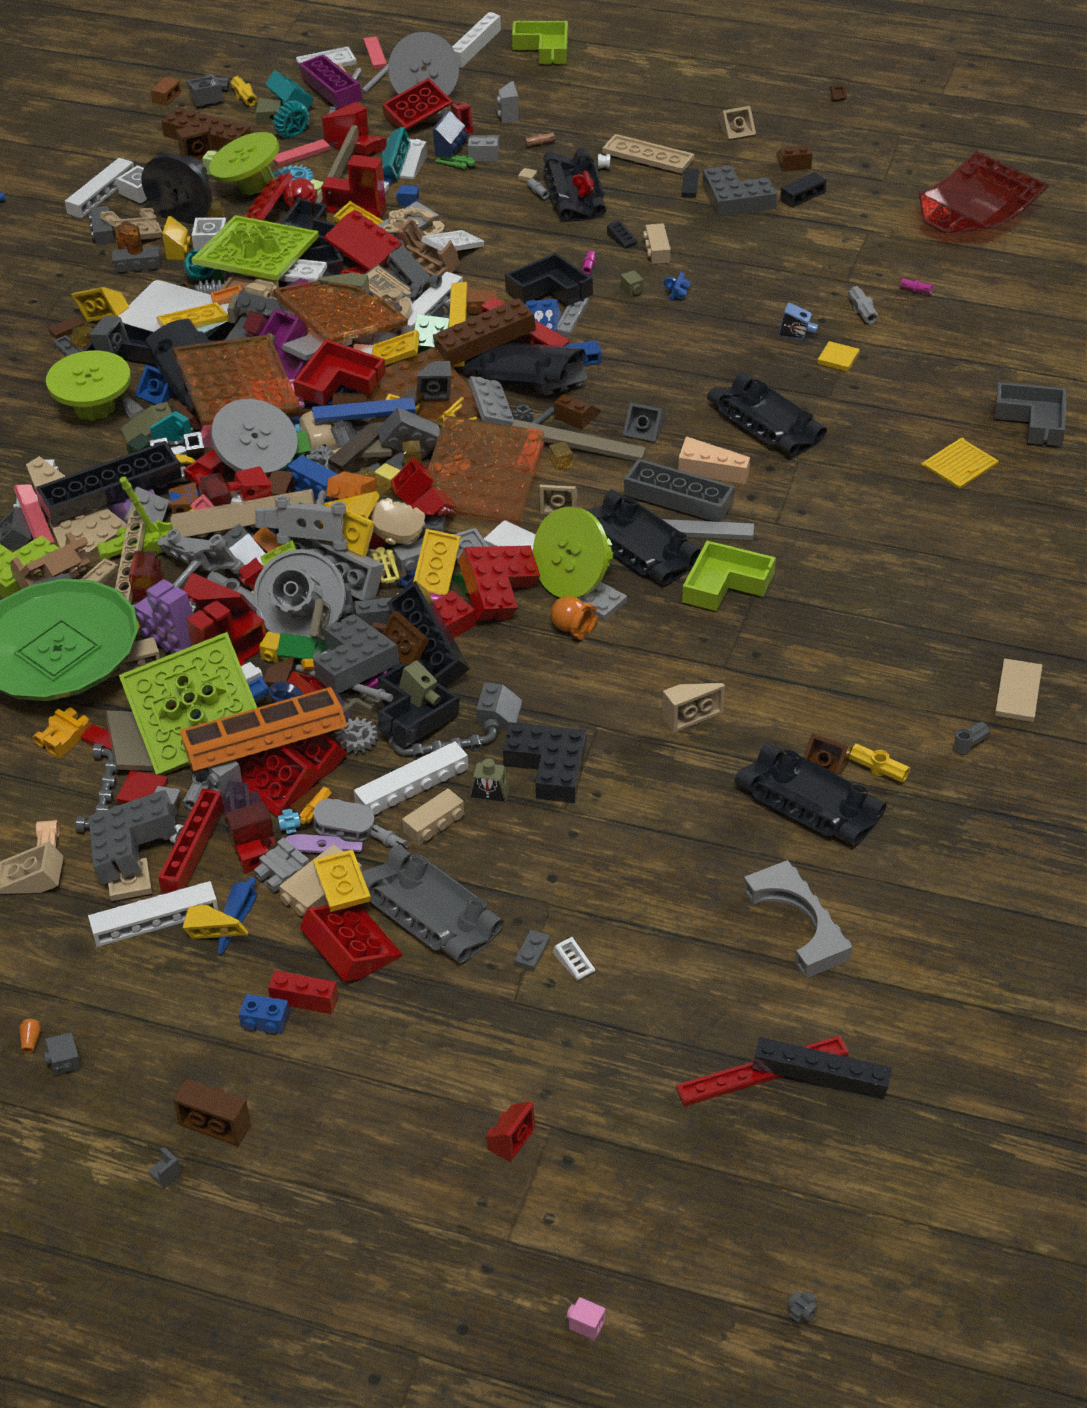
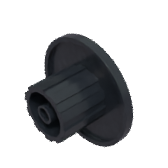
(177, 187)

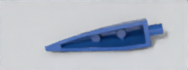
(238, 905)

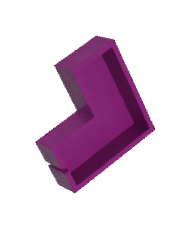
(286, 329)

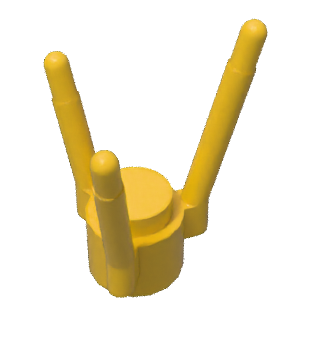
(453, 409)

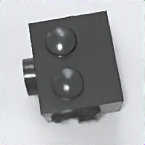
(61, 1054)

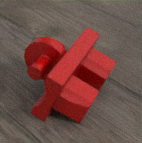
(583, 183)

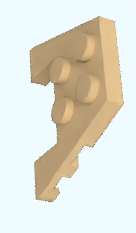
(147, 224)

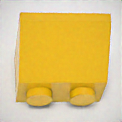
(176, 240)

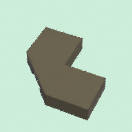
(363, 701)

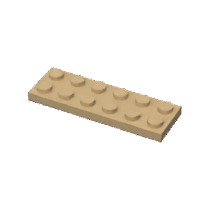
(648, 153)

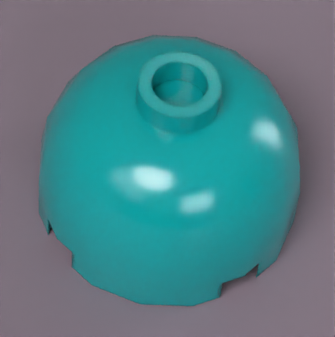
(194, 271)

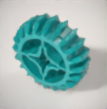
(291, 119)

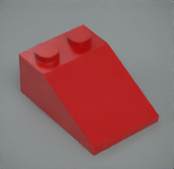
(338, 123)

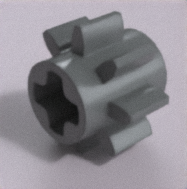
(523, 413)
(802, 1306)

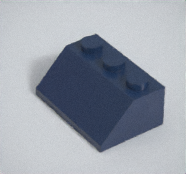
(448, 135)

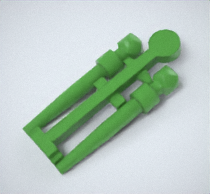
(458, 161)

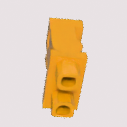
(65, 732)

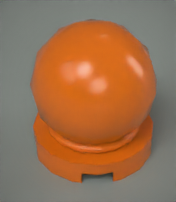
(573, 616)

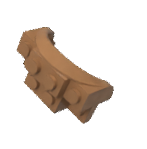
(64, 560)

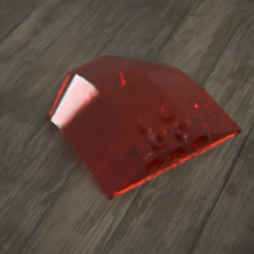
(978, 196)

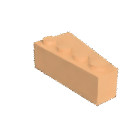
(713, 462)

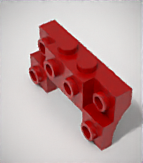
(205, 466)

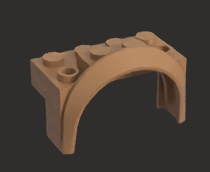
(431, 259)

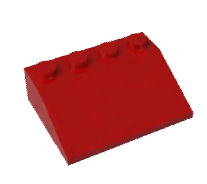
(415, 104)
(362, 240)
(204, 591)
(321, 752)
(278, 776)
(349, 940)

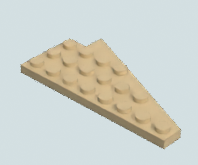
(96, 525)

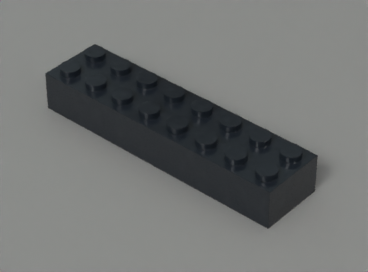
(102, 483)

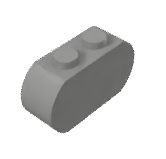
(343, 820)

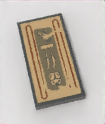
(381, 280)

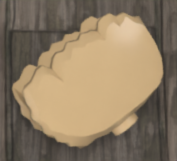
(317, 432)
(397, 522)

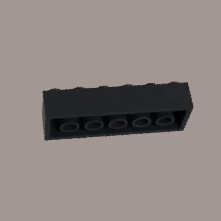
(441, 655)

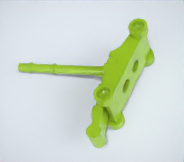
(152, 534)

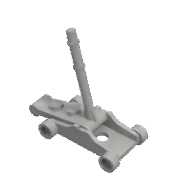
(304, 520)
(199, 553)

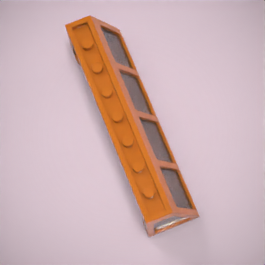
(262, 728)

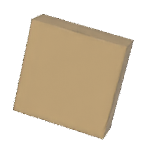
(526, 174)

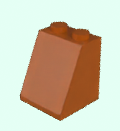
(349, 485)

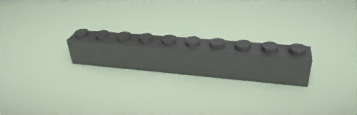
(266, 305)

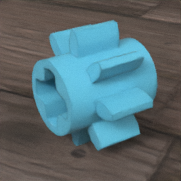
(289, 821)

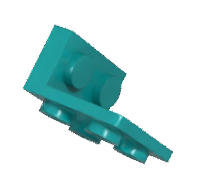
(171, 427)

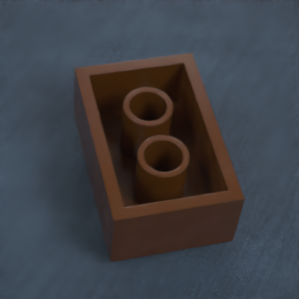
(212, 1112)

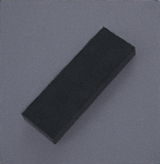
(690, 183)

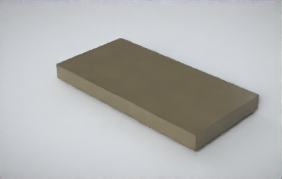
(127, 742)

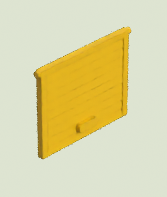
(960, 463)

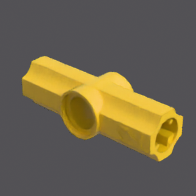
(243, 91)
(879, 763)

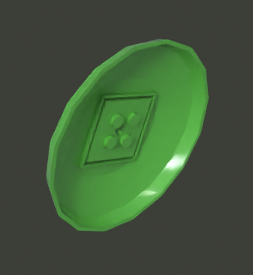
(76, 616)

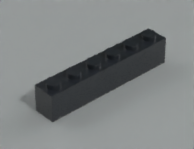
(822, 1068)

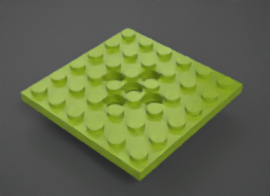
(255, 248)
(159, 686)

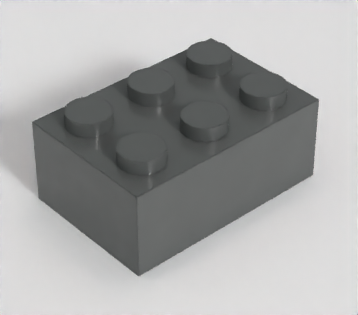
(405, 427)

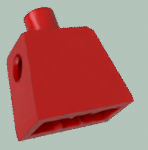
(463, 113)
(250, 484)

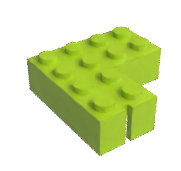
(545, 36)
(32, 551)
(724, 568)

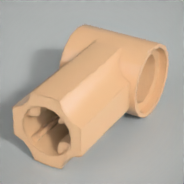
(47, 831)

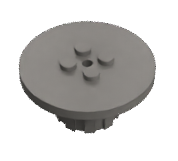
(423, 50)
(253, 435)
(289, 588)

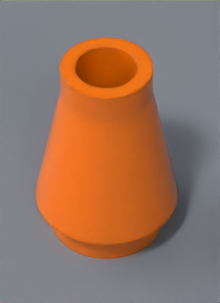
(29, 1034)

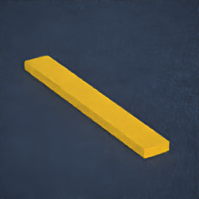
(458, 306)

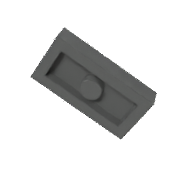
(532, 950)

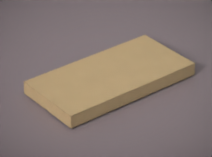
(1018, 690)

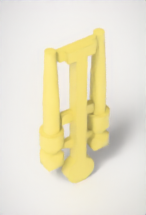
(380, 551)

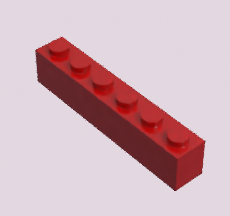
(541, 335)
(191, 841)

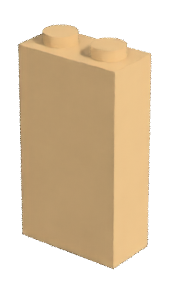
(304, 888)

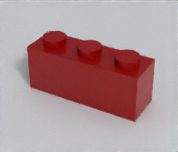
(304, 991)

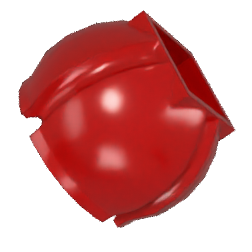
(299, 187)

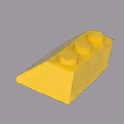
(99, 303)

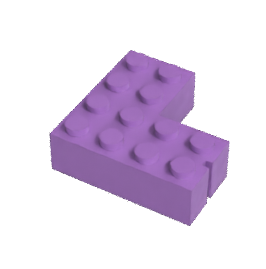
(164, 616)

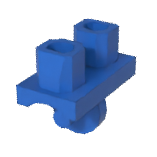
(679, 287)

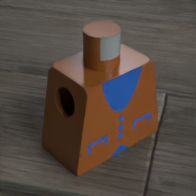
(182, 498)

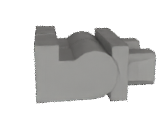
(280, 864)

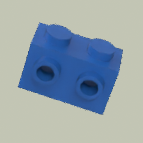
(264, 1014)

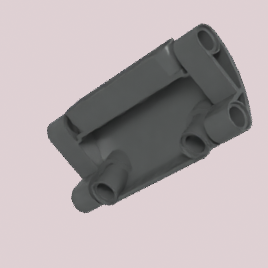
(431, 905)

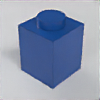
(407, 195)

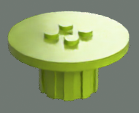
(246, 162)
(89, 382)
(571, 552)

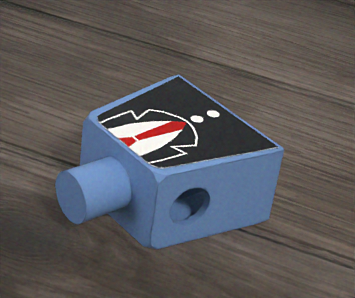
(796, 323)

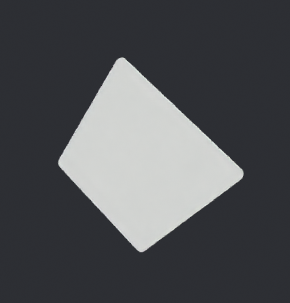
(162, 299)

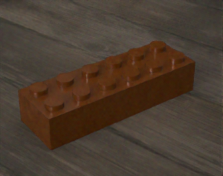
(221, 130)
(484, 332)

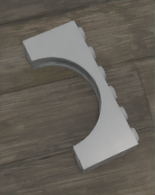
(784, 885)

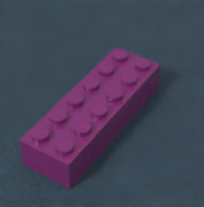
(330, 81)

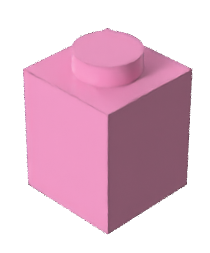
(586, 1318)

